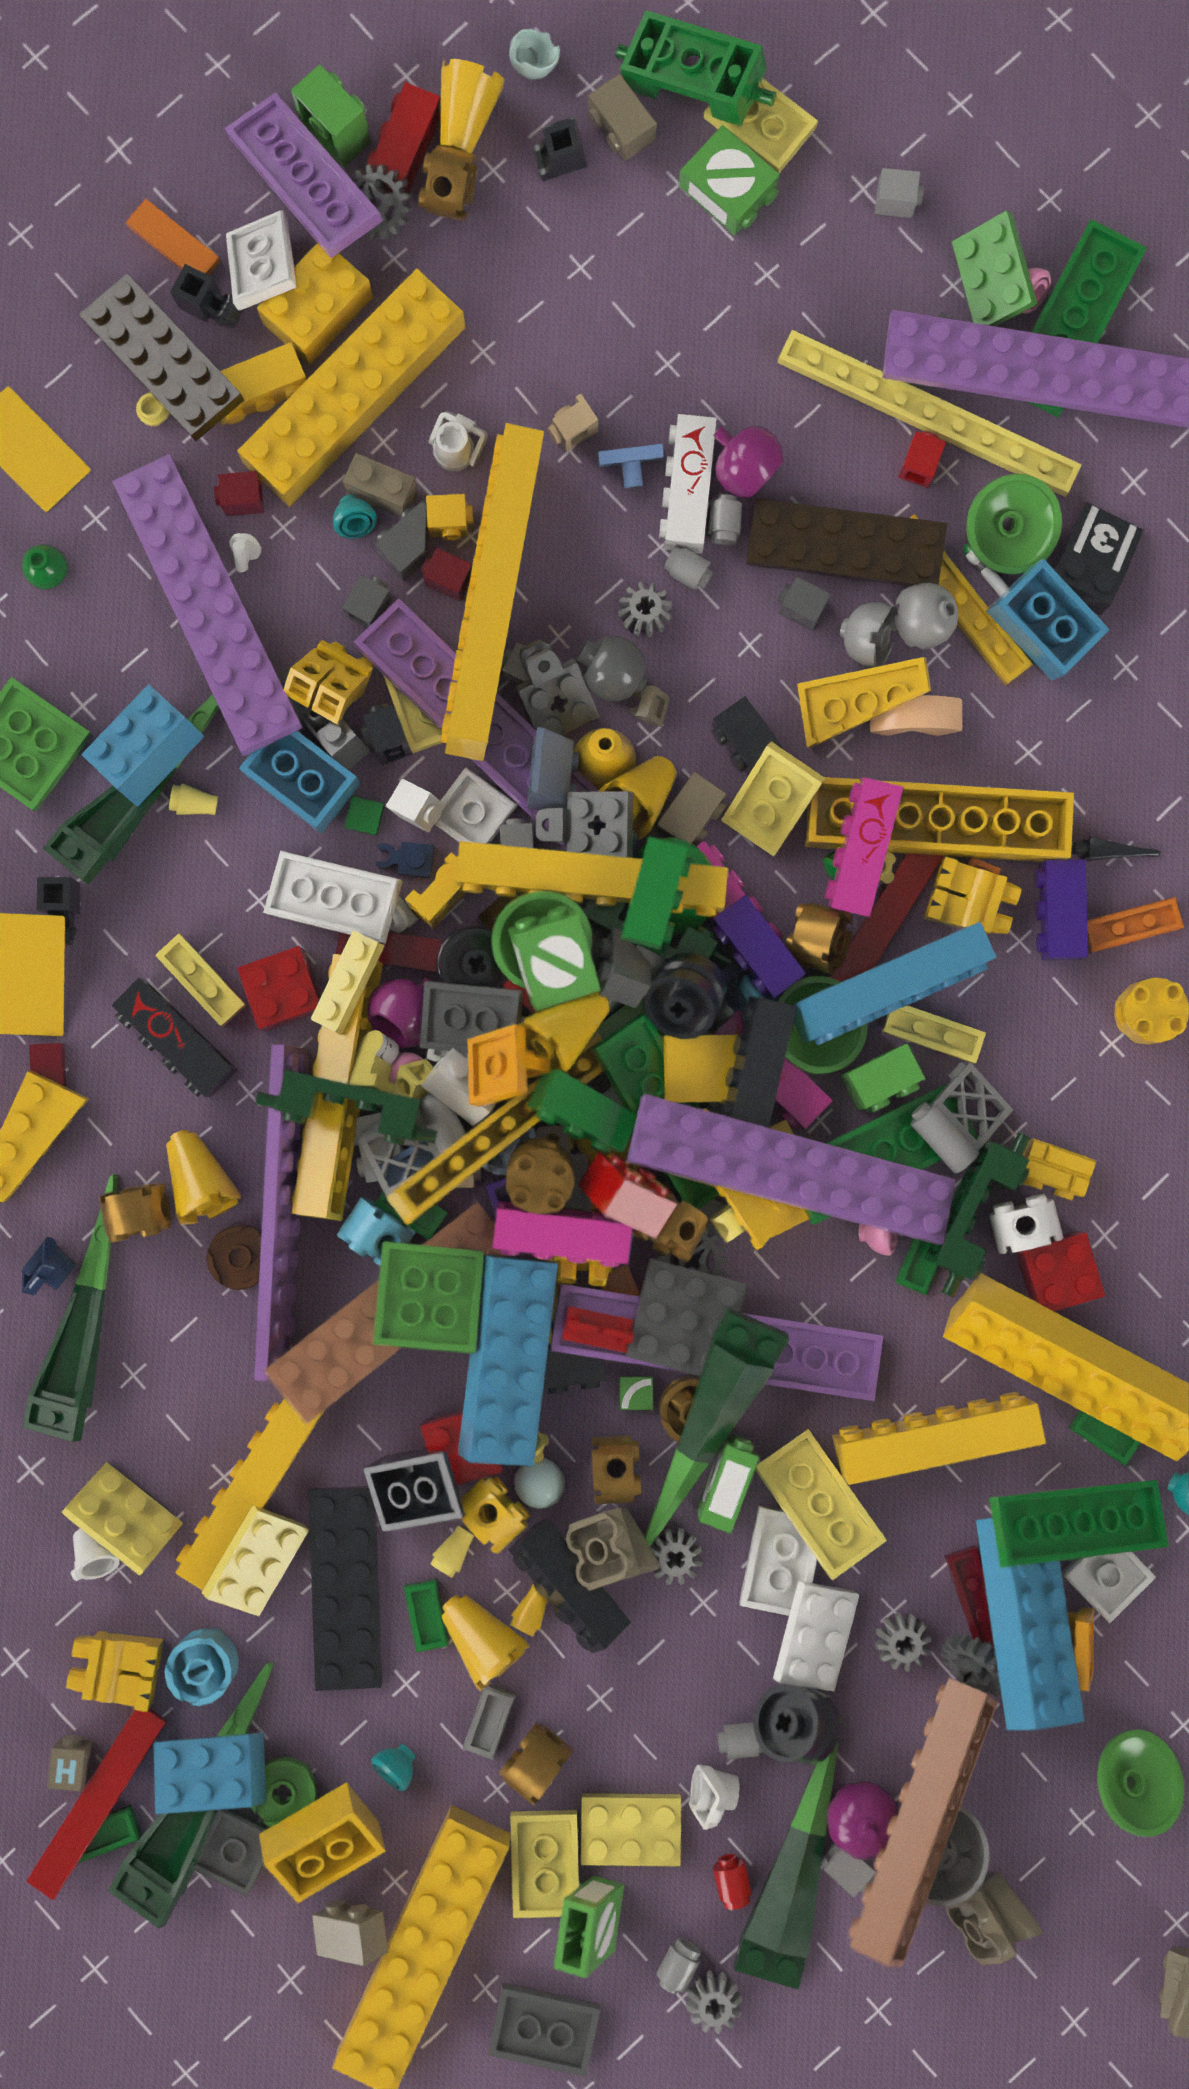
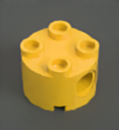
(1152, 1011)
(510, 1517)

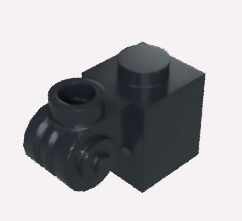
(200, 297)
(60, 898)

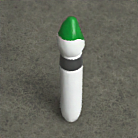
(989, 575)

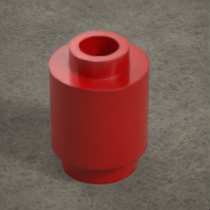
(732, 1881)

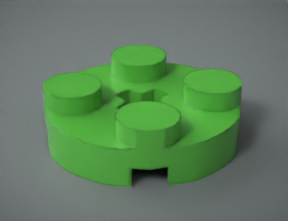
(295, 1776)

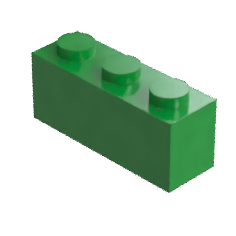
(656, 893)
(582, 1112)

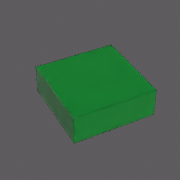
(364, 816)

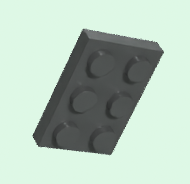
(464, 1011)
(544, 2029)

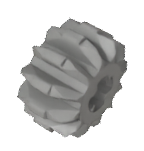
(656, 603)
(687, 1554)
(907, 1652)
(717, 2014)

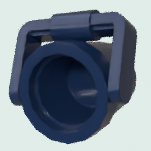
(46, 1266)

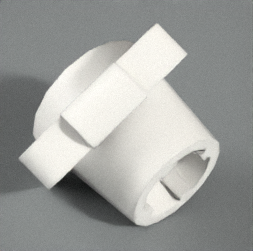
(452, 444)
(91, 1558)
(713, 1792)

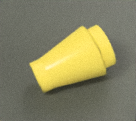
(191, 801)
(452, 1552)

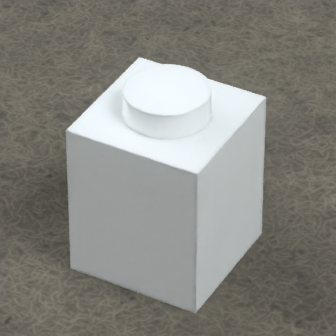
(415, 805)

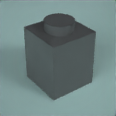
(367, 600)
(803, 602)

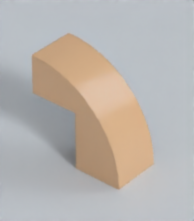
(923, 714)

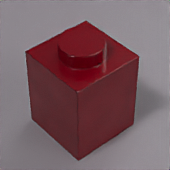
(239, 493)
(447, 574)

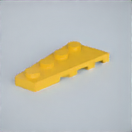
(853, 698)
(33, 1123)
(757, 1214)

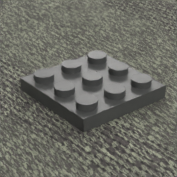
(679, 1315)

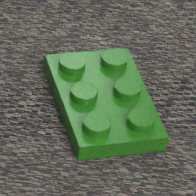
(994, 271)

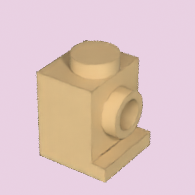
(573, 424)

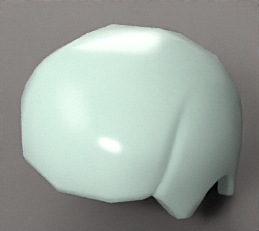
(533, 54)
(540, 1484)

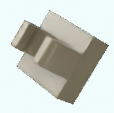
(651, 706)

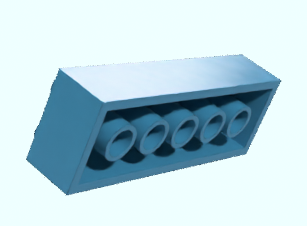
(893, 985)
(508, 1362)
(1030, 1640)

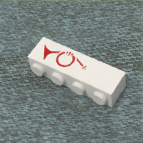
(689, 482)

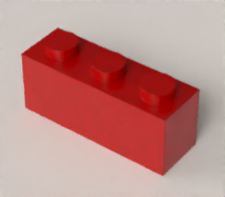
(407, 132)

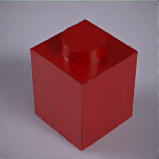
(922, 458)

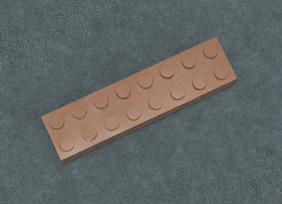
(342, 1349)
(923, 1824)

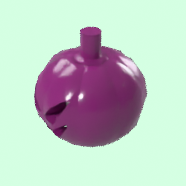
(747, 459)
(397, 1011)
(860, 1819)

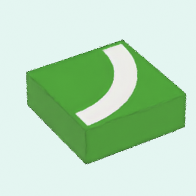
(636, 1392)

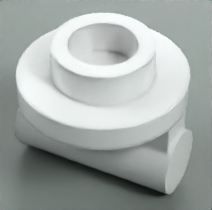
(244, 548)
(402, 917)

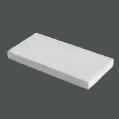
(332, 896)

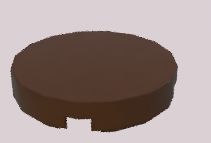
(235, 1257)

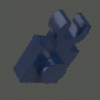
(412, 859)

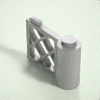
(431, 1115)
(944, 1131)

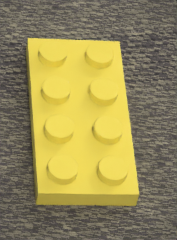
(820, 1504)

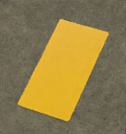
(35, 453)
(32, 974)

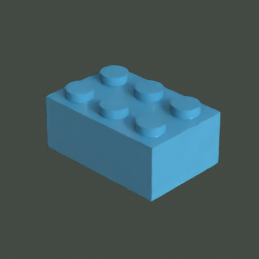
(1048, 620)
(142, 745)
(302, 778)
(209, 1773)

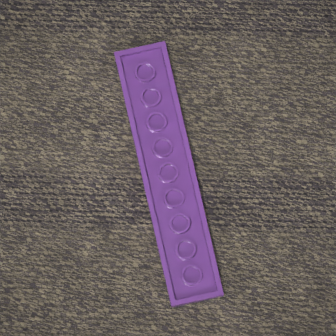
(1037, 368)
(207, 605)
(423, 669)
(791, 1169)
(279, 1226)
(813, 1359)

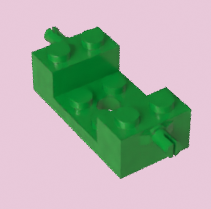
(724, 77)

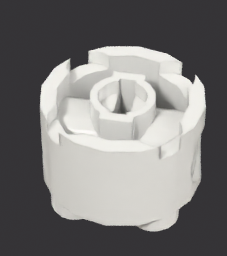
(1045, 1224)

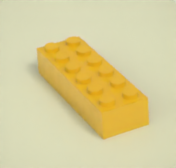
(938, 1438)

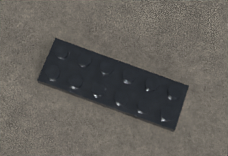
(345, 1588)

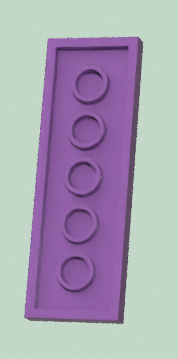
(303, 175)

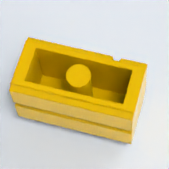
(1057, 1169)

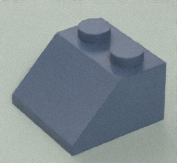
(551, 770)

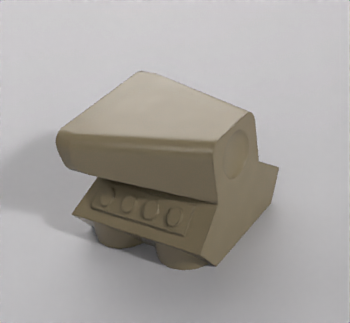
(609, 1549)
(993, 1921)
(1175, 1993)

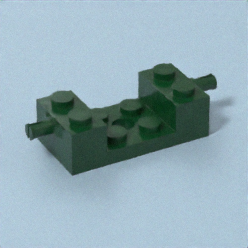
(693, 941)
(301, 1093)
(994, 1166)

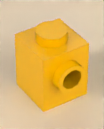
(448, 516)

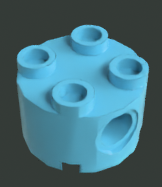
(370, 1227)
(202, 1666)

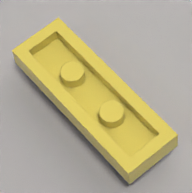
(200, 980)
(347, 982)
(935, 1033)

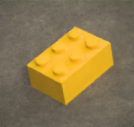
(321, 305)
(321, 1843)

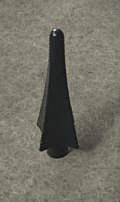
(1100, 849)

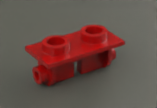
(598, 1329)

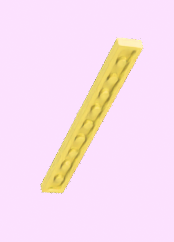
(928, 412)

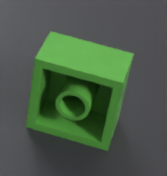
(332, 115)
(882, 1077)

